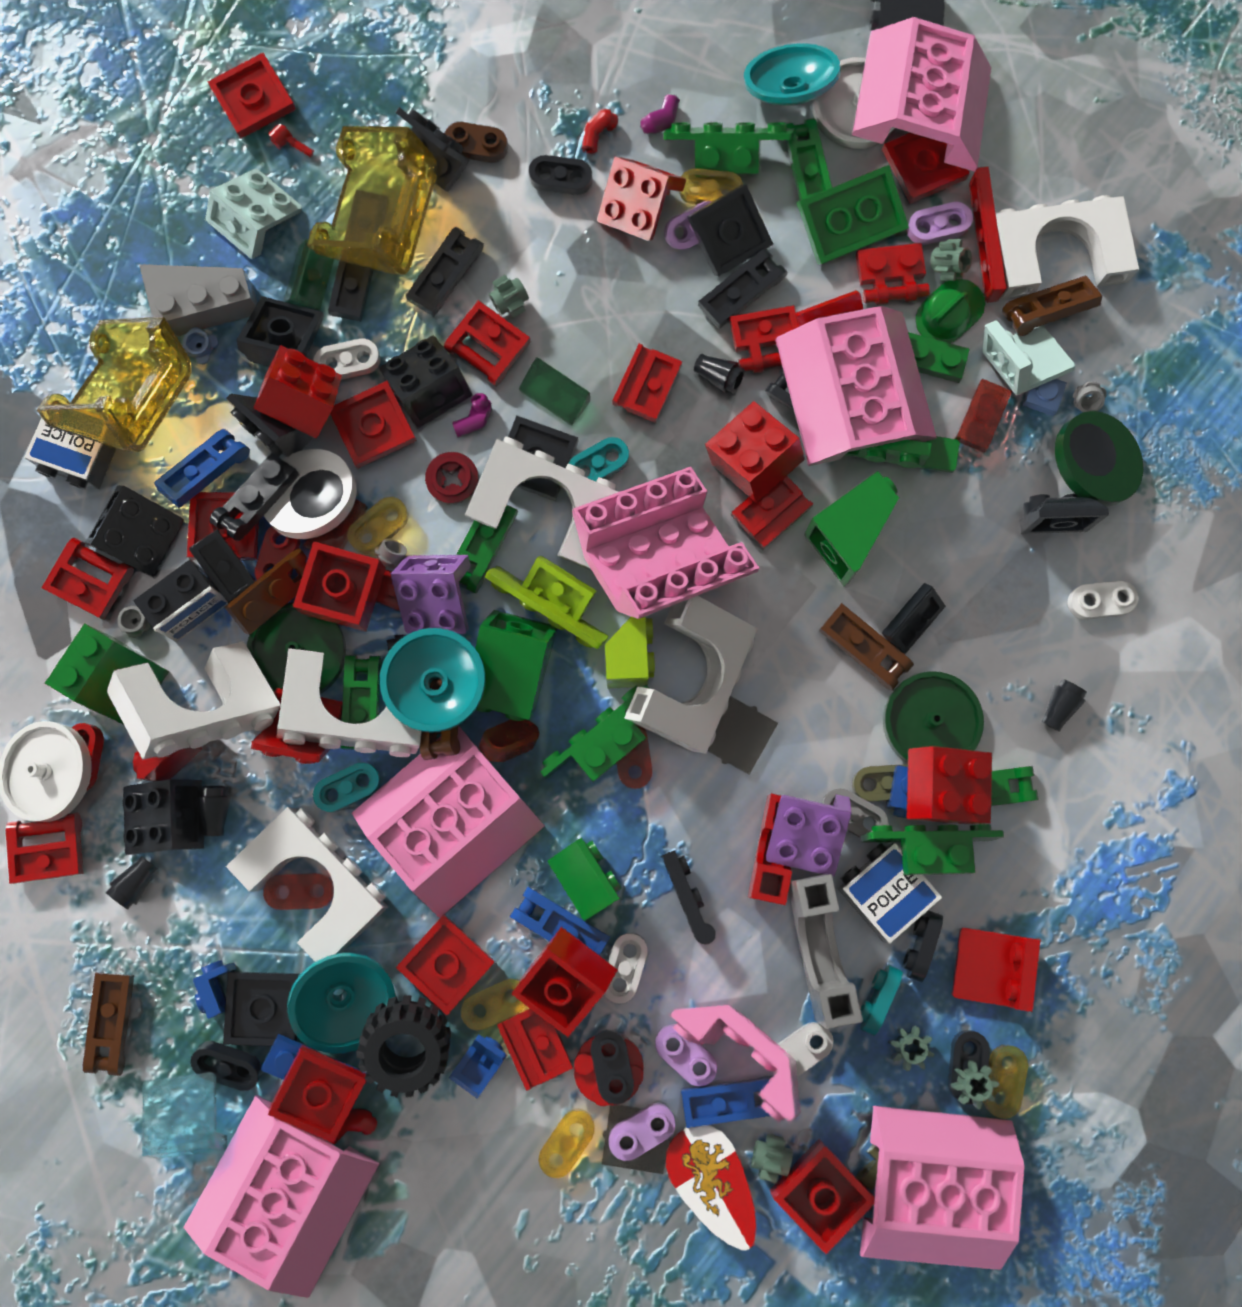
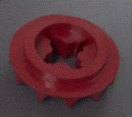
(450, 463)

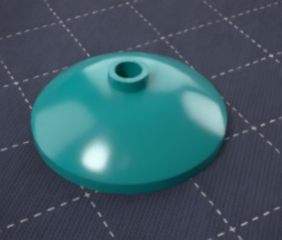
(792, 74)
(420, 660)
(337, 1021)

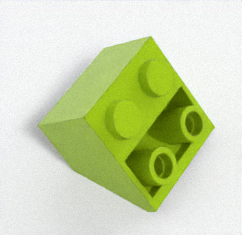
(627, 655)

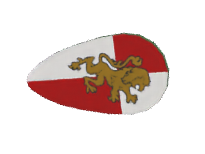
(713, 1183)

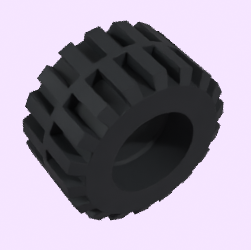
(399, 1072)

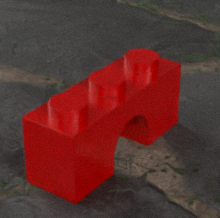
(769, 880)

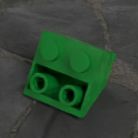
(584, 879)

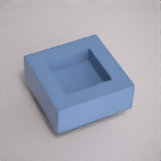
(1045, 397)

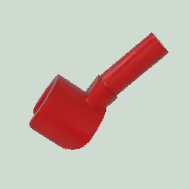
(281, 136)

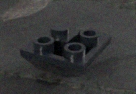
(275, 435)

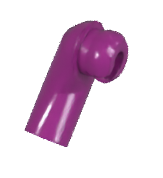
(663, 118)
(477, 417)

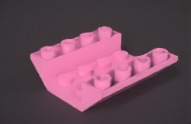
(925, 84)
(854, 383)
(657, 545)
(447, 824)
(710, 1023)
(944, 1189)
(278, 1202)

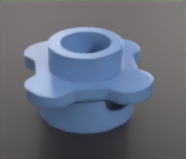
(195, 337)

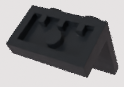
(443, 147)
(426, 380)
(135, 530)
(162, 816)

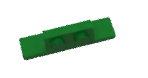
(728, 148)
(935, 454)
(602, 745)
(937, 851)

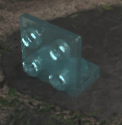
(180, 1117)

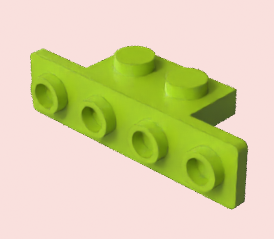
(554, 595)

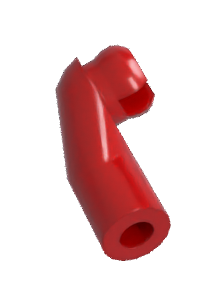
(602, 120)
(358, 1121)

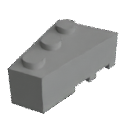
(198, 295)

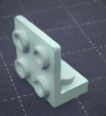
(248, 208)
(1026, 359)

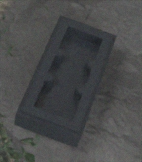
(914, 618)

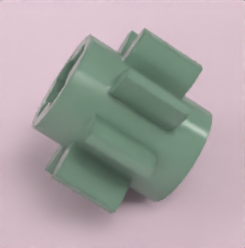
(951, 259)
(509, 296)
(914, 1057)
(982, 1079)
(771, 1158)

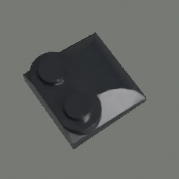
(278, 324)
(1061, 514)

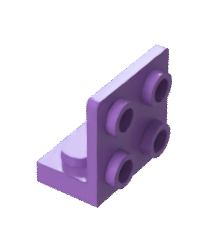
(431, 592)
(809, 834)

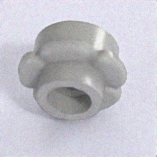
(1093, 402)
(391, 553)
(125, 622)

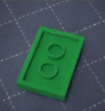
(853, 215)

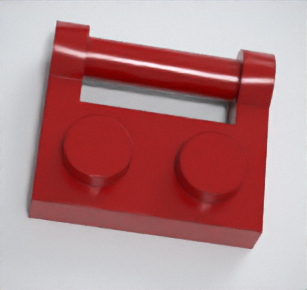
(493, 334)
(83, 588)
(47, 859)

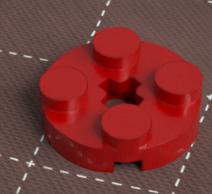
(585, 1073)

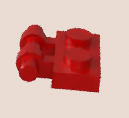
(892, 265)
(760, 330)

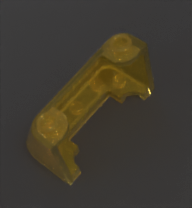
(380, 199)
(130, 387)

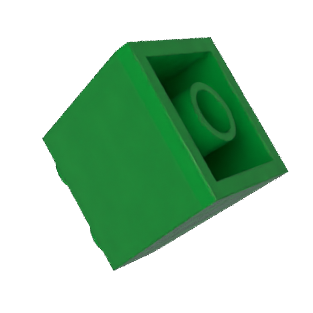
(851, 525)
(514, 662)
(88, 667)

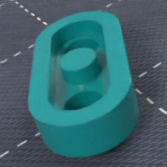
(595, 458)
(347, 787)
(874, 1012)

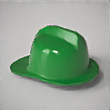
(950, 310)

